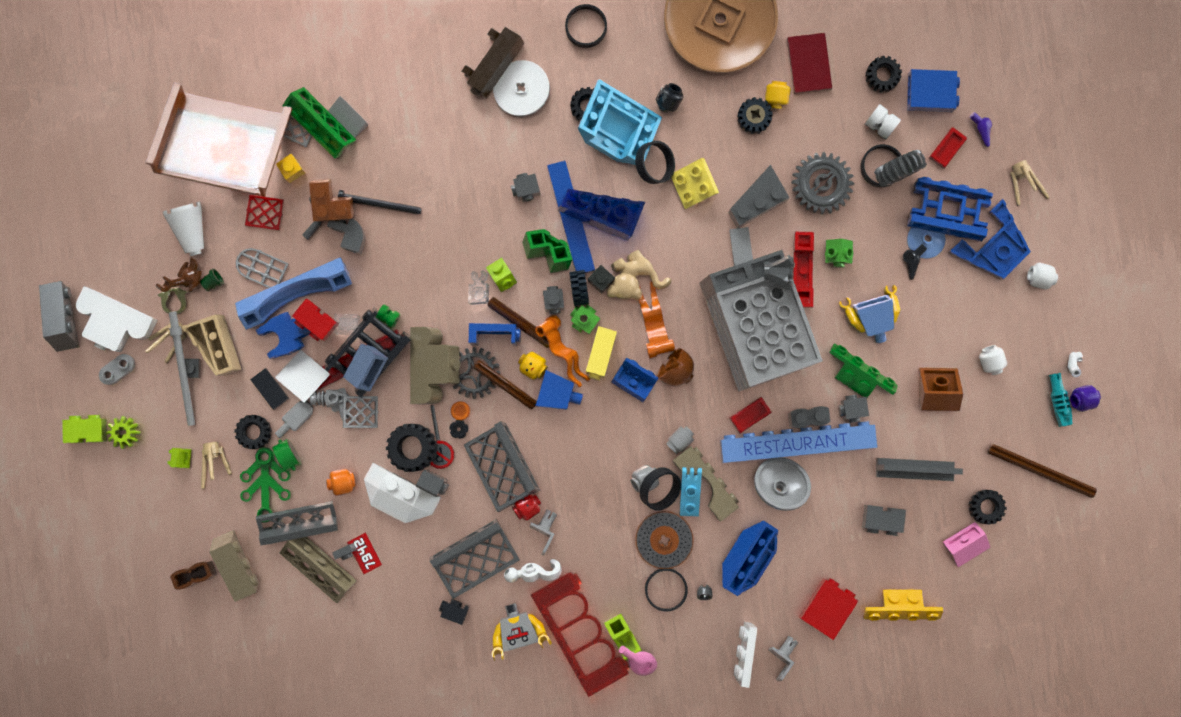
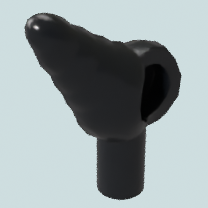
(912, 260)

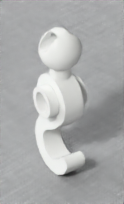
(531, 572)

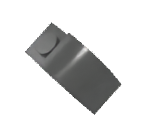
(354, 234)

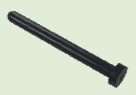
(381, 203)

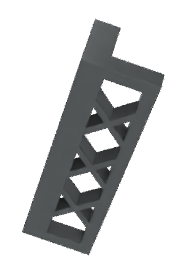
(302, 528)

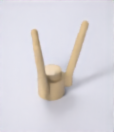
(1023, 171)
(155, 344)
(210, 452)

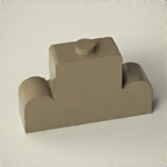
(431, 365)

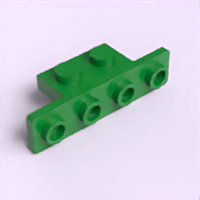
(859, 375)

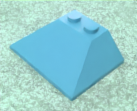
(617, 124)

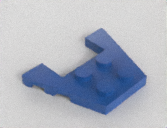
(1002, 251)

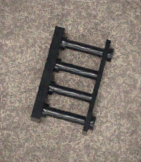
(399, 342)

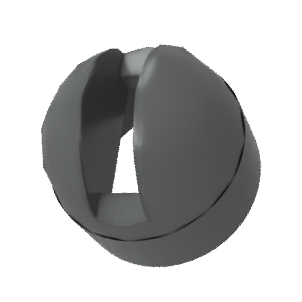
(704, 593)

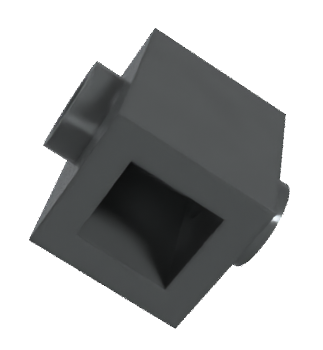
(525, 187)
(553, 300)
(853, 408)

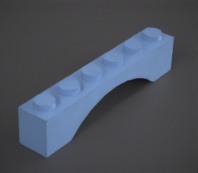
(260, 306)

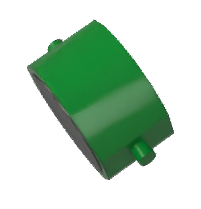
(286, 455)

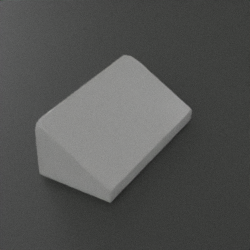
(347, 117)

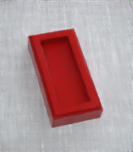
(948, 147)
(750, 415)

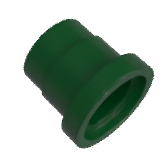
(212, 280)

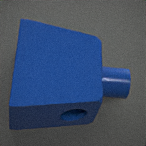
(557, 392)

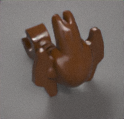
(187, 276)

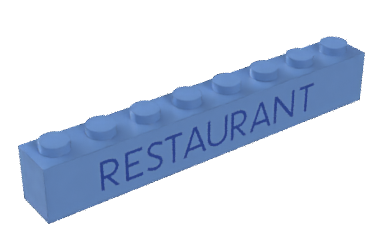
(798, 443)

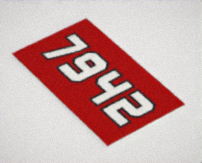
(365, 554)

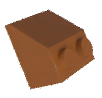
(940, 389)

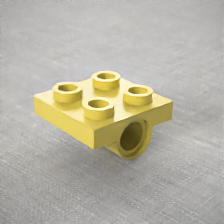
(694, 183)

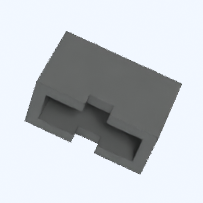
(890, 521)

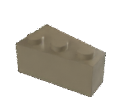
(233, 566)

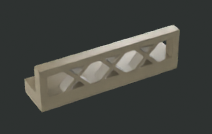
(319, 564)

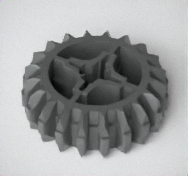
(900, 168)
(479, 388)

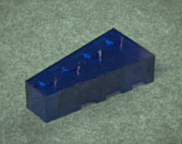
(604, 212)

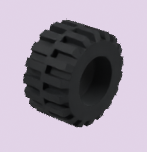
(395, 447)

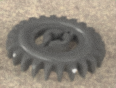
(809, 195)

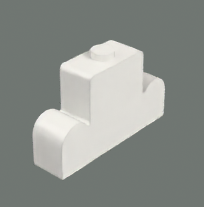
(112, 321)

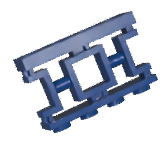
(947, 223)

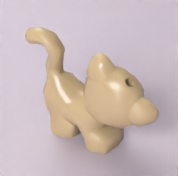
(626, 284)

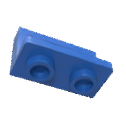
(635, 379)

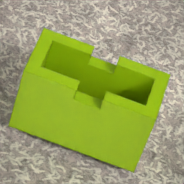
(78, 429)

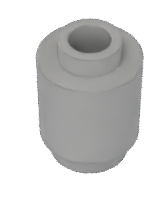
(680, 439)

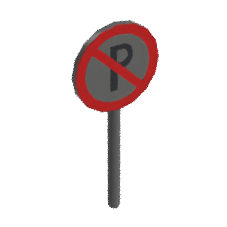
(445, 452)

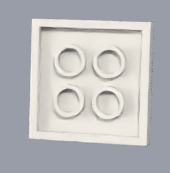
(745, 654)

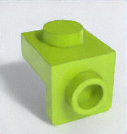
(501, 275)

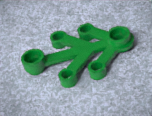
(265, 480)

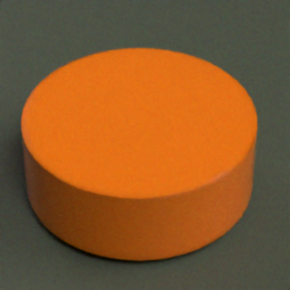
(460, 410)

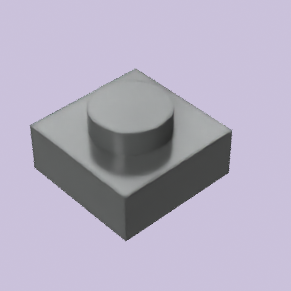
(193, 368)
(345, 552)

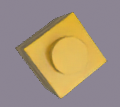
(290, 168)

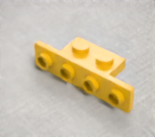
(903, 605)

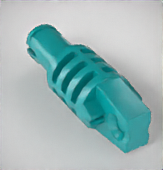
(1060, 401)

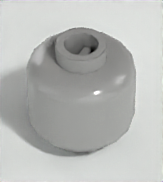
(639, 475)

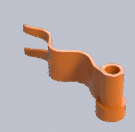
(655, 326)
(550, 330)

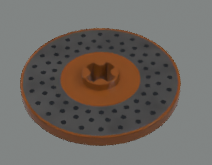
(671, 526)

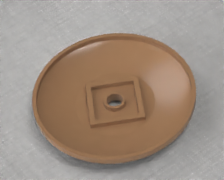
(725, 45)

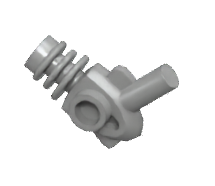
(333, 399)

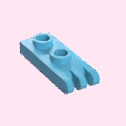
(690, 492)

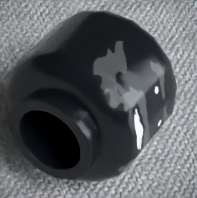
(669, 97)

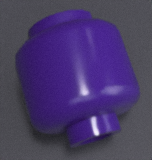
(1085, 398)

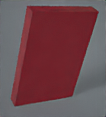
(809, 63)

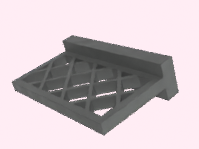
(516, 458)
(916, 469)
(467, 543)

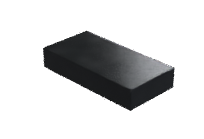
(269, 389)

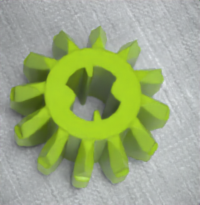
(120, 425)

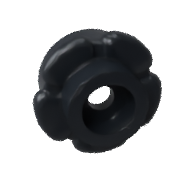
(460, 434)

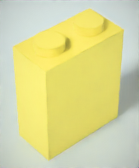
(600, 353)

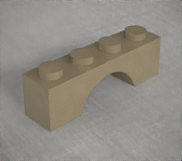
(721, 502)

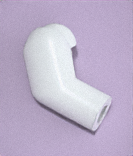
(1072, 363)

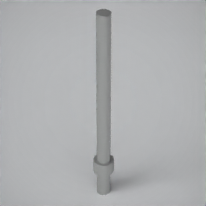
(176, 331)

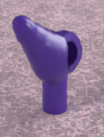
(983, 126)

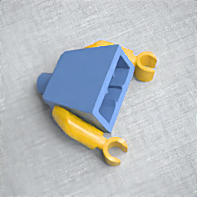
(874, 315)

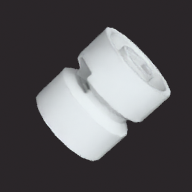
(882, 121)

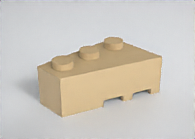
(214, 343)

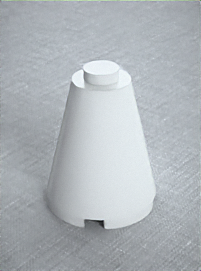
(187, 227)

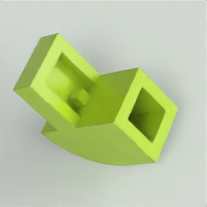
(622, 634)

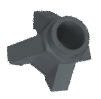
(780, 272)

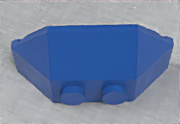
(749, 557)

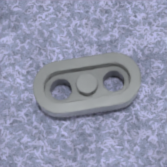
(116, 370)

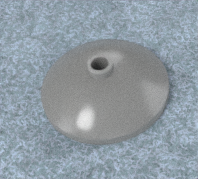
(787, 477)

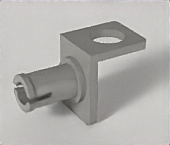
(544, 527)
(783, 654)

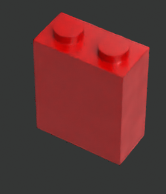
(829, 608)

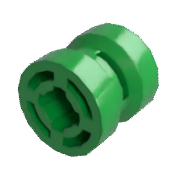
(388, 316)

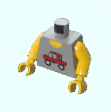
(517, 631)

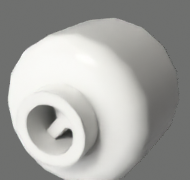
(1042, 276)
(993, 360)

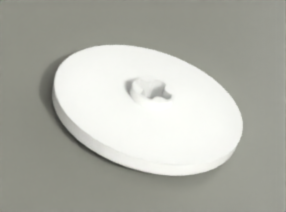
(522, 102)

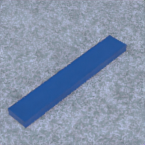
(573, 227)

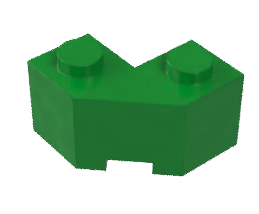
(541, 243)

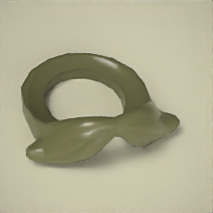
(181, 296)

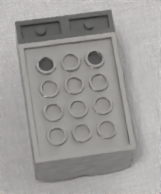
(759, 323)

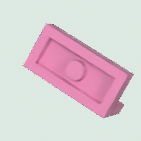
(967, 544)

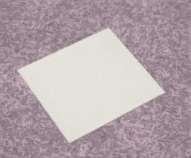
(302, 376)

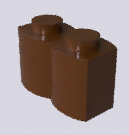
(190, 576)

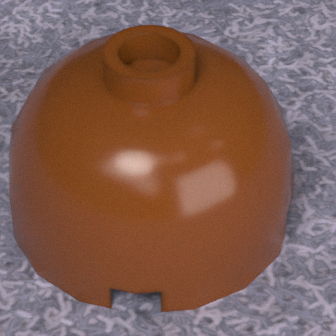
(678, 369)

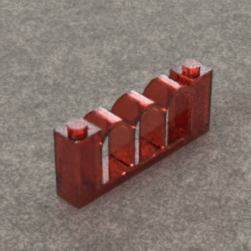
(604, 674)

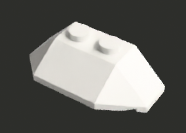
(397, 495)

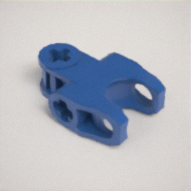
(289, 335)

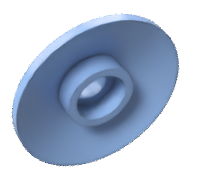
(917, 237)

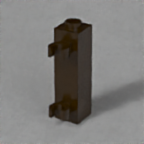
(494, 63)

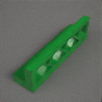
(317, 123)

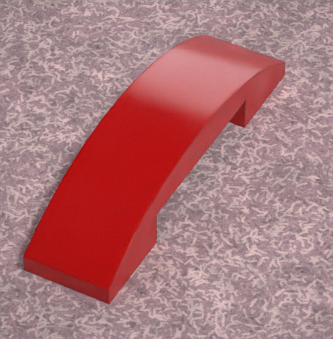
(803, 268)

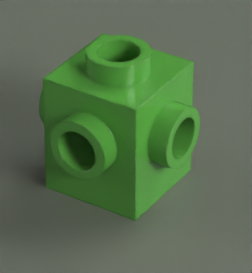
(839, 252)
(589, 324)

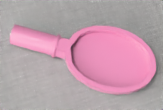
(641, 662)

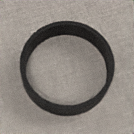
(590, 7)
(670, 162)
(864, 174)
(650, 479)
(668, 609)

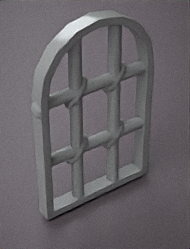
(268, 266)

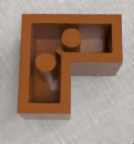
(325, 206)

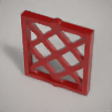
(266, 199)

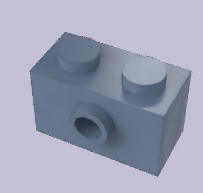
(359, 370)

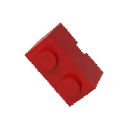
(320, 325)

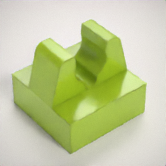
(180, 458)

